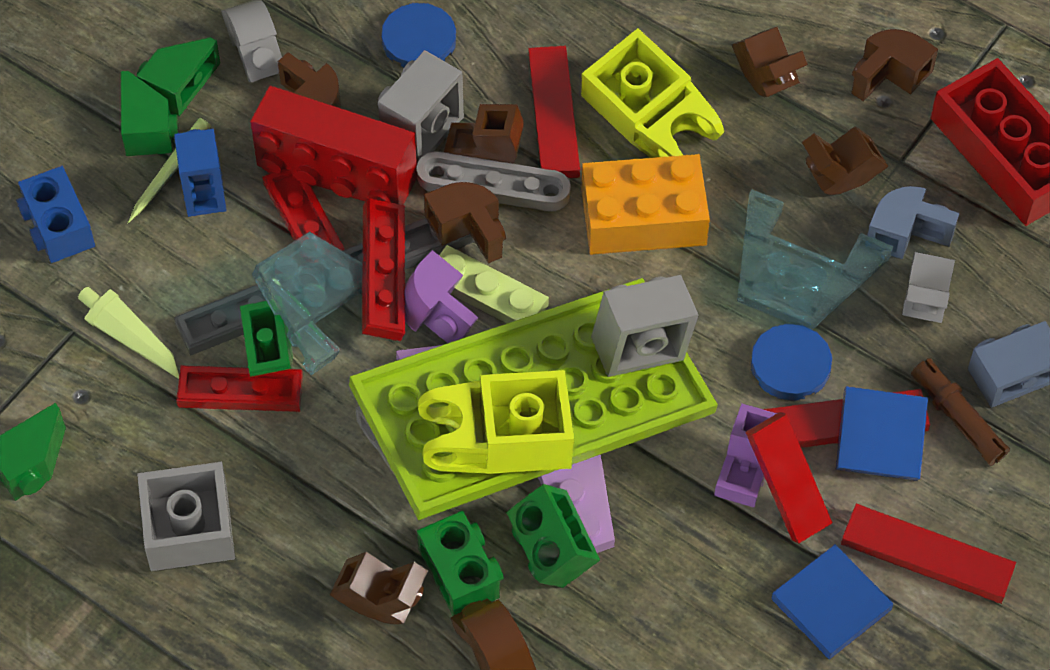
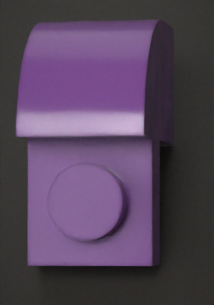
(430, 300)
(741, 473)

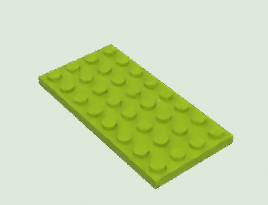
(602, 408)

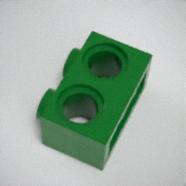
(557, 534)
(453, 565)

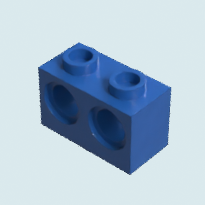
(200, 172)
(58, 213)

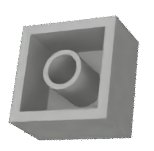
(424, 101)
(644, 325)
(185, 516)

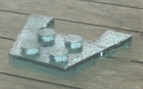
(792, 279)
(306, 285)

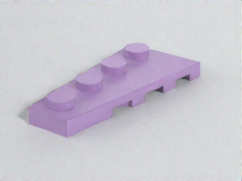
(589, 495)

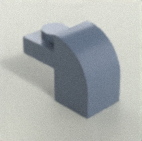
(905, 214)

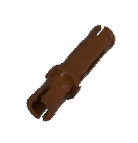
(949, 399)

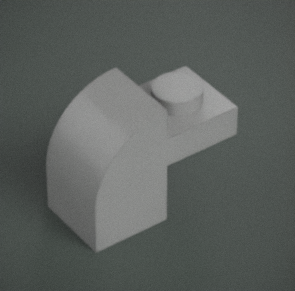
(254, 35)
(928, 287)

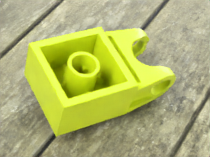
(648, 97)
(502, 424)

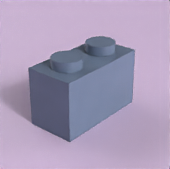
(1012, 364)

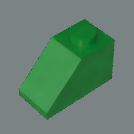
(180, 71)
(145, 118)
(265, 339)
(31, 452)

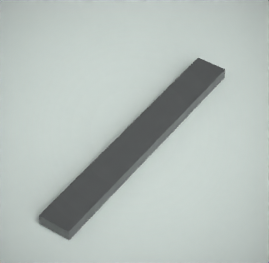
(222, 318)

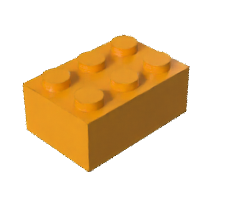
(645, 204)

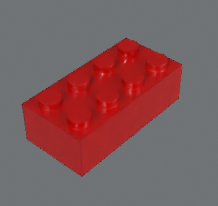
(1000, 135)
(333, 147)

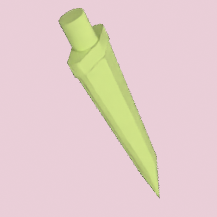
(163, 175)
(118, 321)

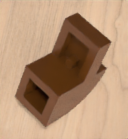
(896, 57)
(767, 62)
(303, 80)
(491, 137)
(845, 162)
(466, 210)
(379, 590)
(493, 636)

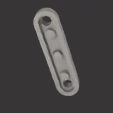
(507, 181)

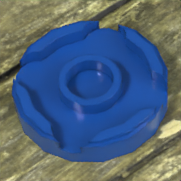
(417, 29)
(791, 362)

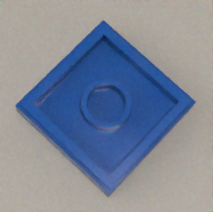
(881, 433)
(832, 601)

